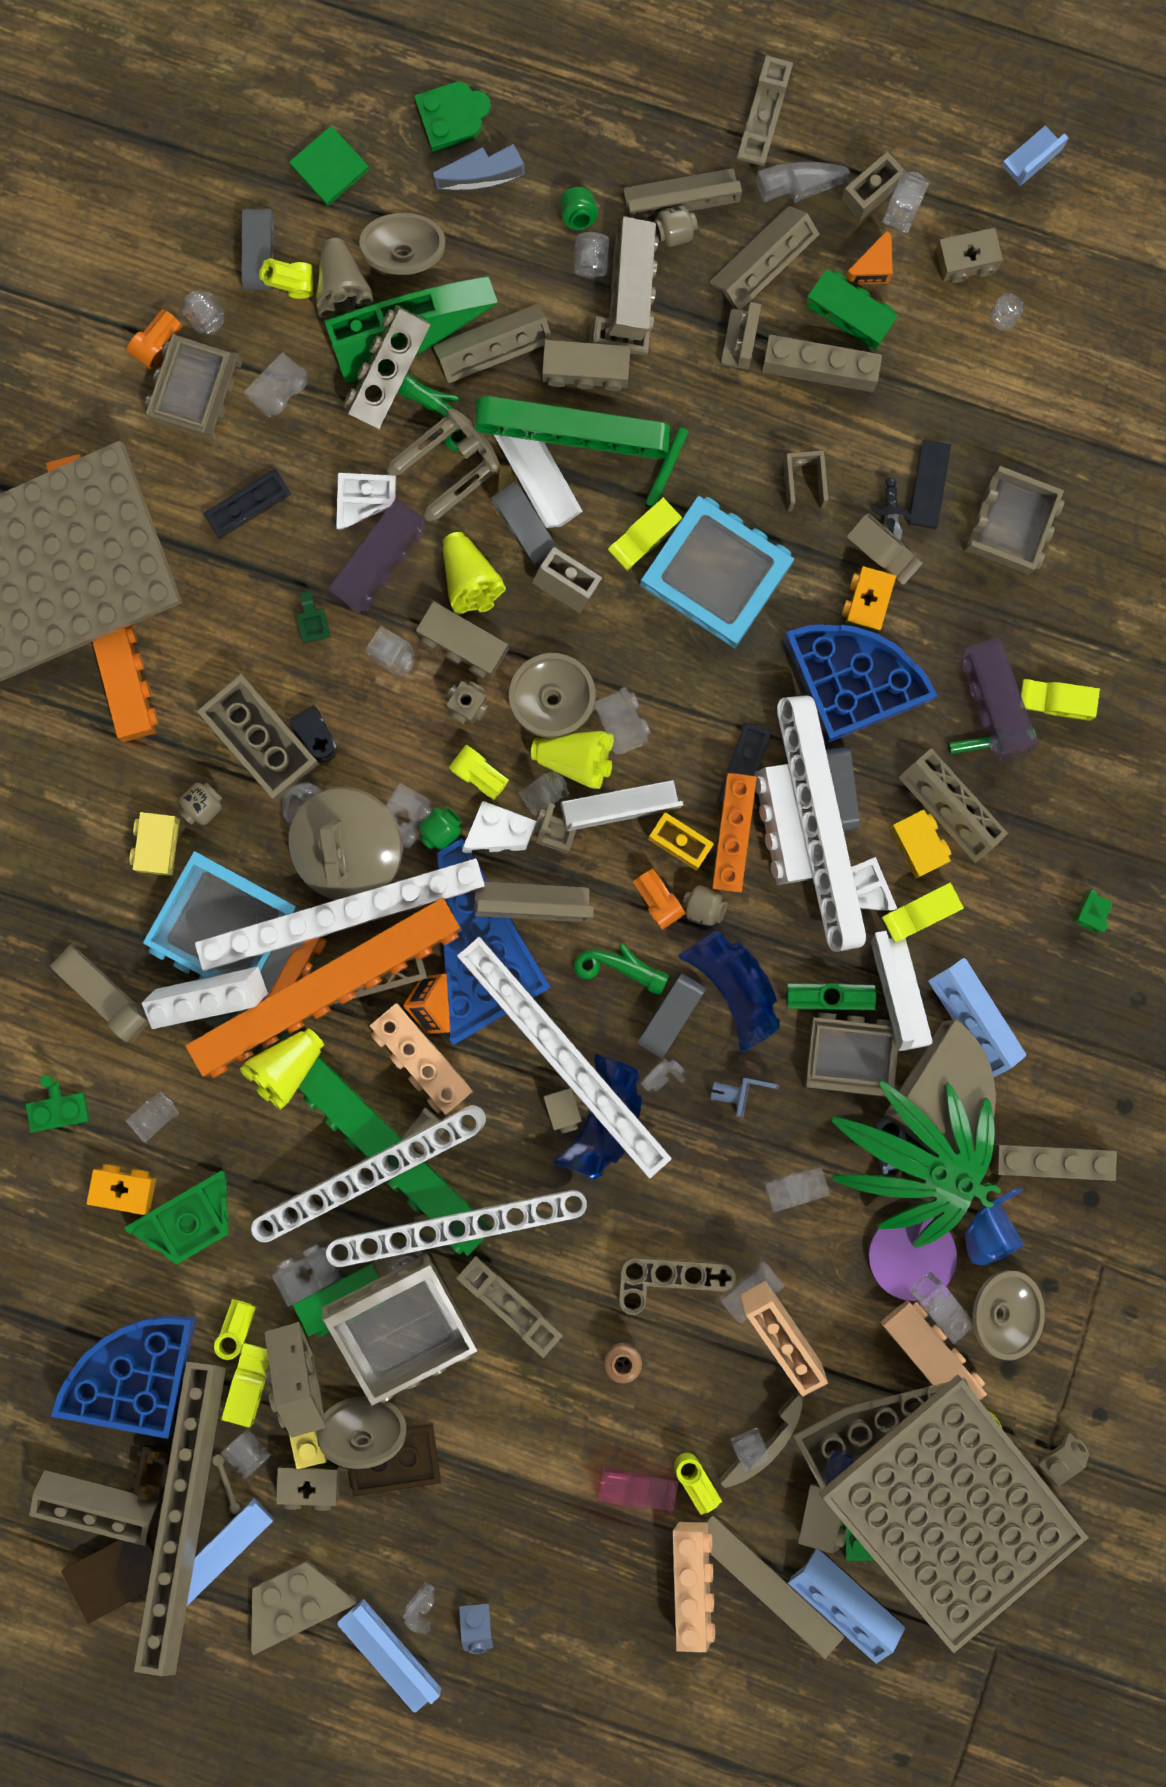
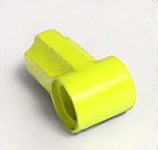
(294, 277)
(472, 768)
(235, 1327)
(697, 1484)

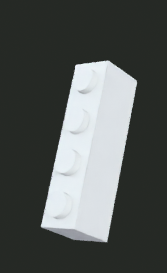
(782, 825)
(205, 998)

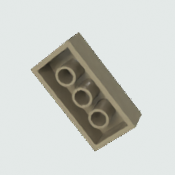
(258, 738)

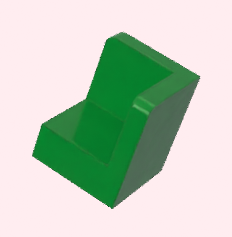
(1093, 912)

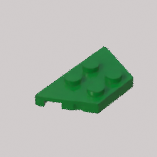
(187, 1221)

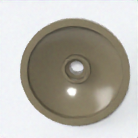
(402, 243)
(546, 678)
(1008, 1315)
(361, 1433)

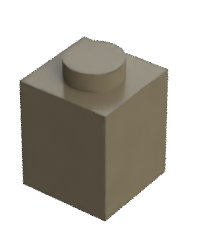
(563, 1110)

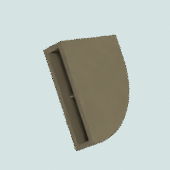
(953, 1059)

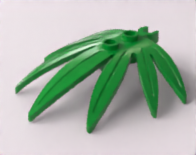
(948, 1176)

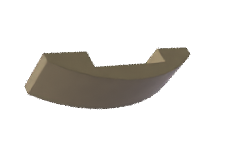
(765, 111)
(510, 1306)
(790, 1414)

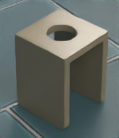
(805, 459)

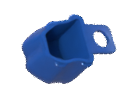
(992, 1233)

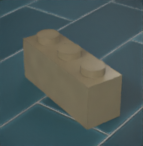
(586, 365)
(461, 641)

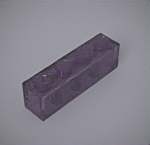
(377, 557)
(999, 699)

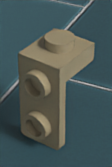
(552, 831)

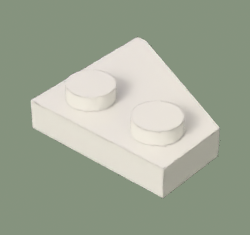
(363, 497)

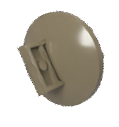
(345, 843)

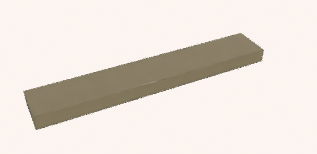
(772, 1589)

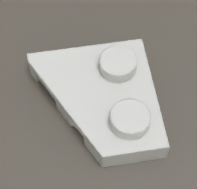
(498, 830)
(872, 887)

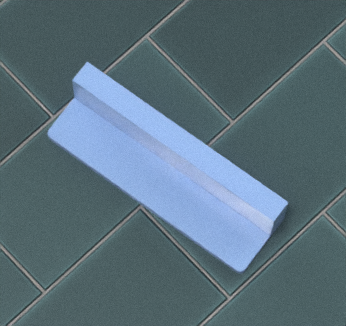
(972, 1006)
(227, 1546)
(847, 1606)
(389, 1656)

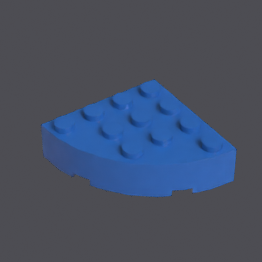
(855, 677)
(131, 1377)

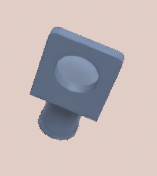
(737, 1095)

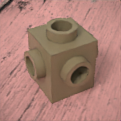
(470, 712)

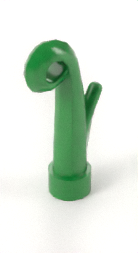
(430, 399)
(627, 965)

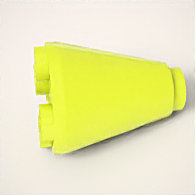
(469, 576)
(576, 756)
(283, 1067)

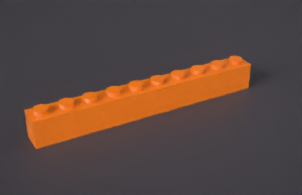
(121, 673)
(323, 988)

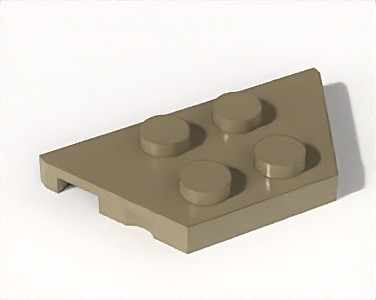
(293, 1603)

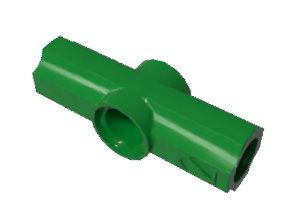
(849, 996)

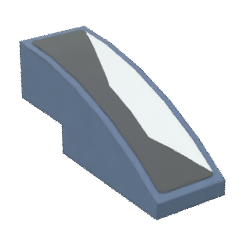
(480, 171)

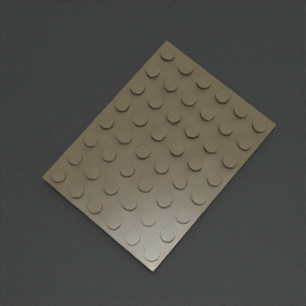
(77, 560)
(954, 1514)

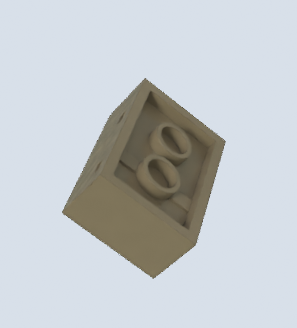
(293, 1380)

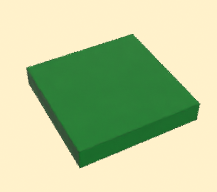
(329, 166)

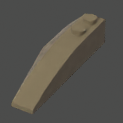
(858, 1428)

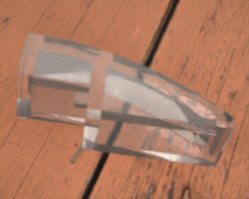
(800, 179)

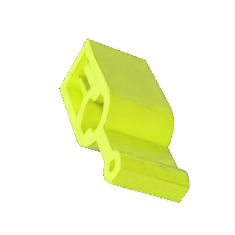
(645, 534)
(1060, 699)
(922, 912)
(246, 1386)

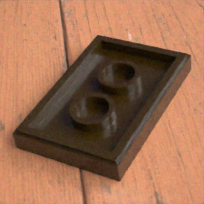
(411, 1467)
(110, 1577)

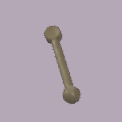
(218, 1460)

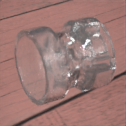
(1010, 307)

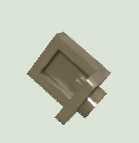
(1065, 1460)

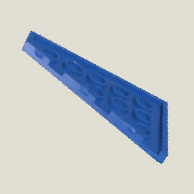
(468, 1000)

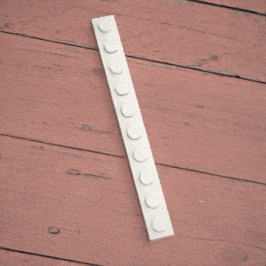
(339, 915)
(564, 1057)

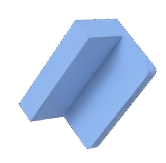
(1034, 155)

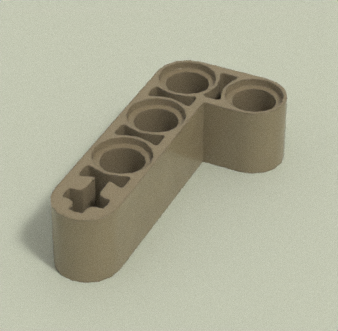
(121, 1012)
(676, 1280)

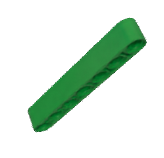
(571, 427)

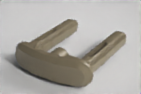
(473, 442)

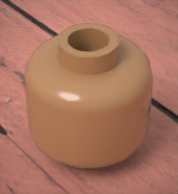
(623, 1373)

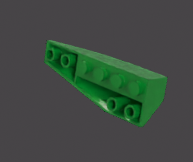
(443, 306)

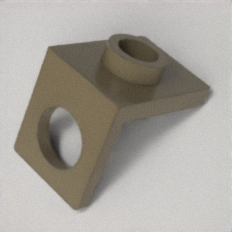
(425, 1120)

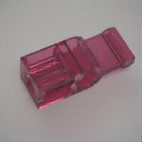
(637, 1490)

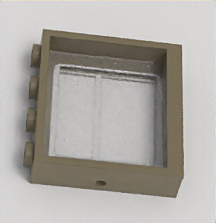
(399, 1330)

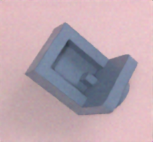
(476, 1628)

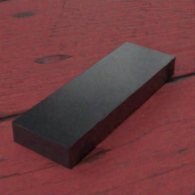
(929, 484)
(247, 503)
(747, 753)

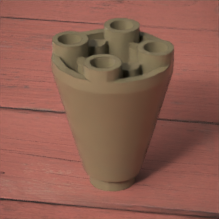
(340, 281)

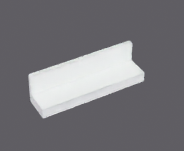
(541, 480)
(620, 805)
(901, 992)

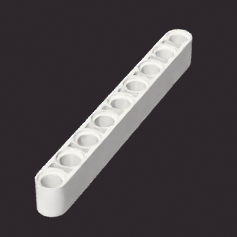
(821, 823)
(358, 1184)
(445, 1237)

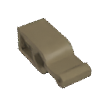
(885, 548)

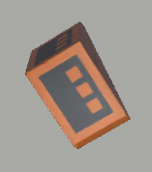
(874, 265)
(430, 1004)

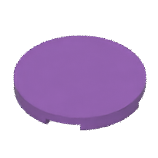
(900, 1265)

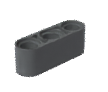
(256, 246)
(523, 523)
(844, 786)
(671, 1016)

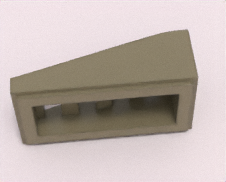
(602, 323)

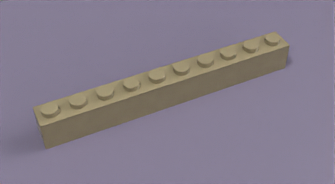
(180, 1520)

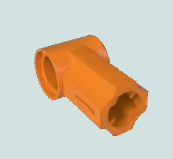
(149, 345)
(662, 905)

